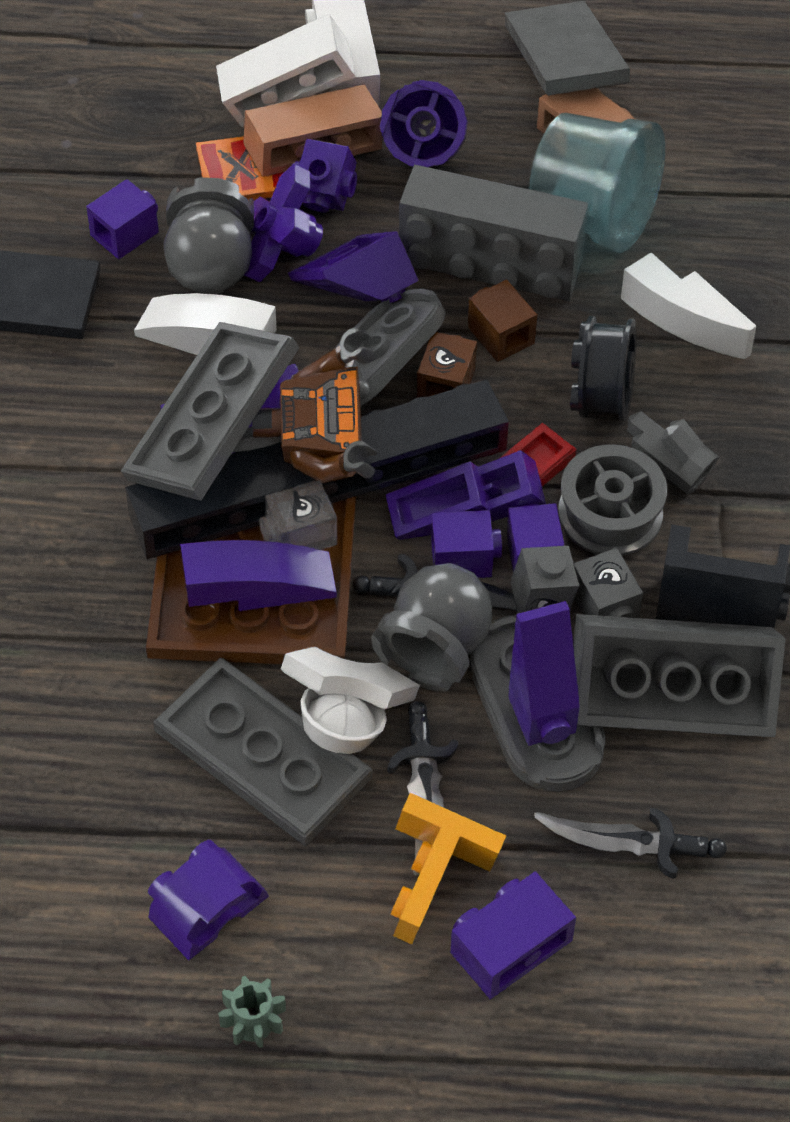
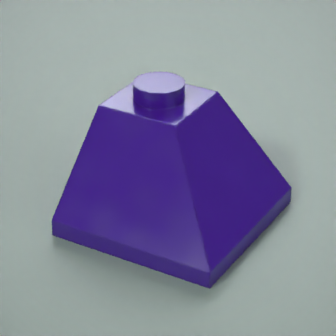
(362, 268)

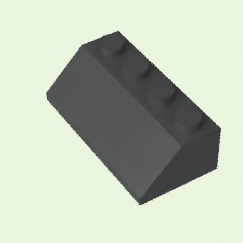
(678, 675)

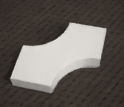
(336, 675)

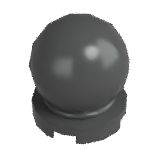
(208, 235)
(435, 625)

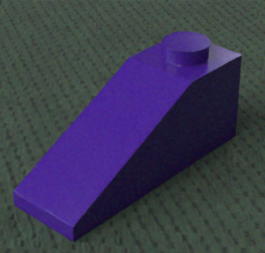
(544, 675)

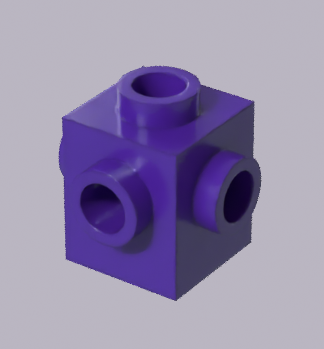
(331, 175)

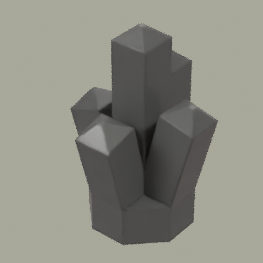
(674, 449)

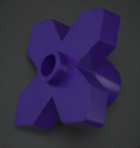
(282, 224)

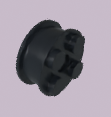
(605, 366)

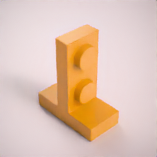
(442, 835)

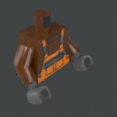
(323, 415)

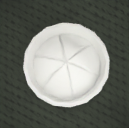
(341, 721)

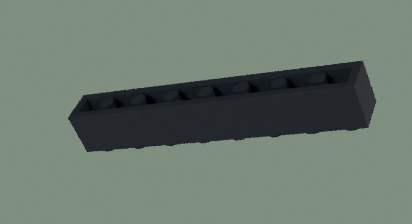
(408, 440)

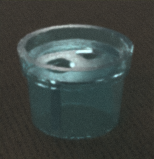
(607, 165)

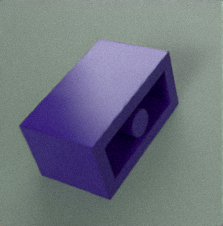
(511, 933)

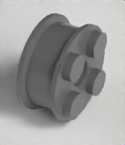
(612, 499)

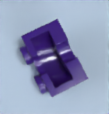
(202, 898)

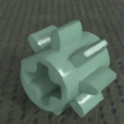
(252, 1027)

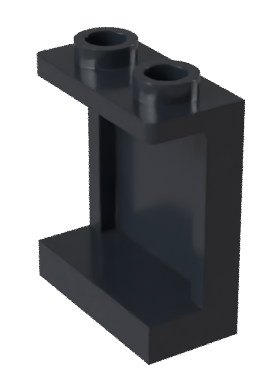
(721, 588)

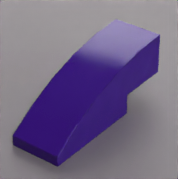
(491, 487)
(255, 573)

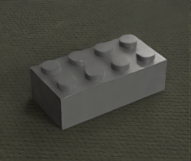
(493, 232)

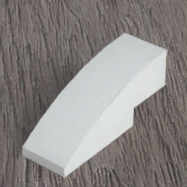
(687, 307)
(190, 319)

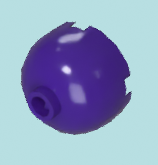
(405, 116)

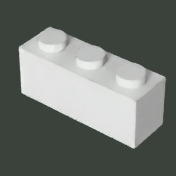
(354, 23)
(286, 68)

